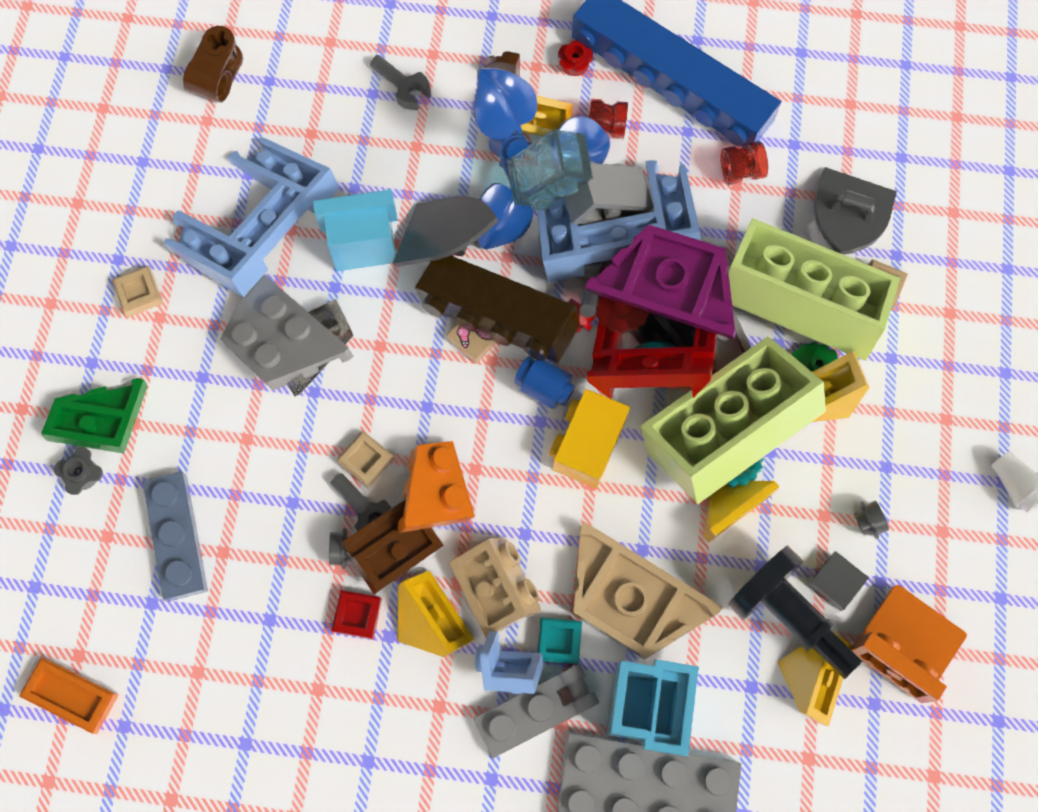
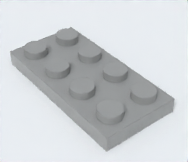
(626, 778)

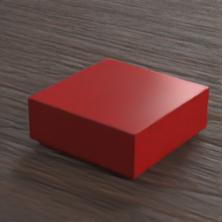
(357, 615)

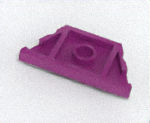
(671, 279)

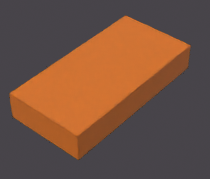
(69, 695)

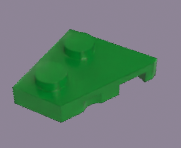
(96, 419)

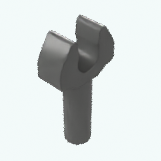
(404, 83)
(590, 300)
(358, 502)

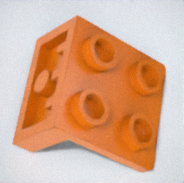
(910, 644)

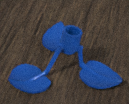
(500, 109)

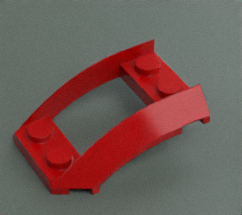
(650, 366)

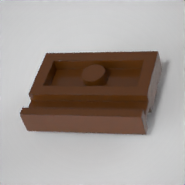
(384, 553)

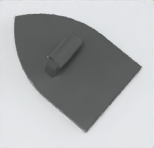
(851, 211)
(443, 229)

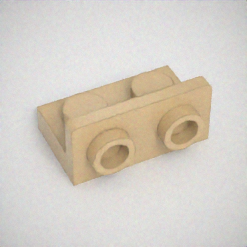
(495, 584)

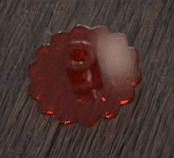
(619, 315)

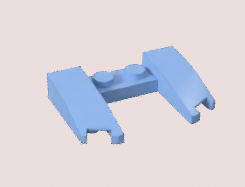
(570, 246)
(238, 258)

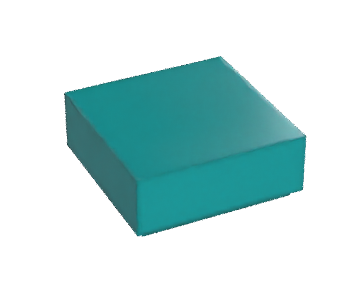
(559, 640)

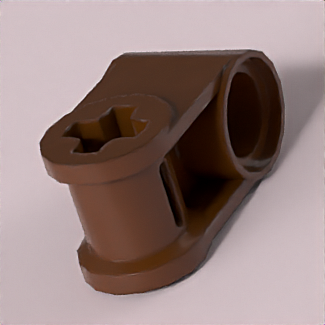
(214, 65)

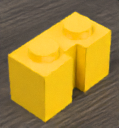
(589, 438)

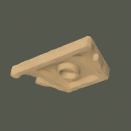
(633, 597)

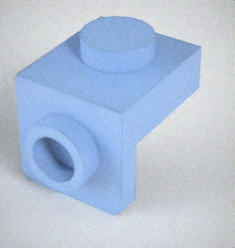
(507, 669)

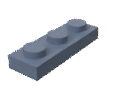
(175, 536)

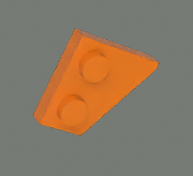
(435, 489)

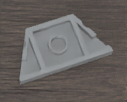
(279, 336)

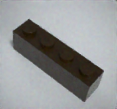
(498, 307)

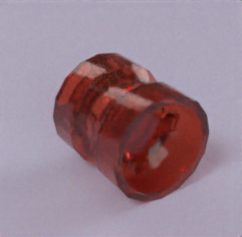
(610, 117)
(744, 163)

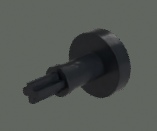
(794, 611)

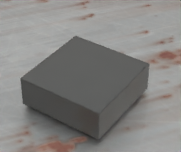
(838, 581)

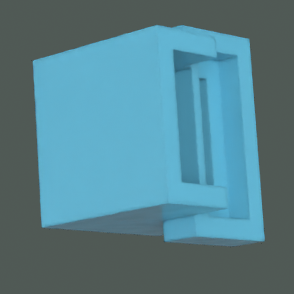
(358, 228)
(654, 705)

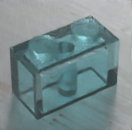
(550, 169)

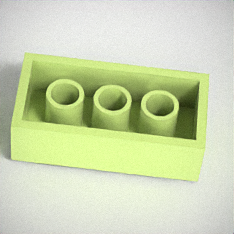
(811, 289)
(734, 419)

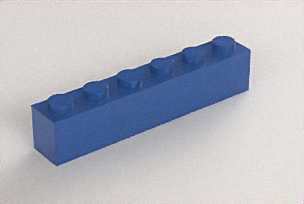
(676, 70)

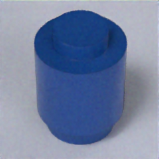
(544, 382)

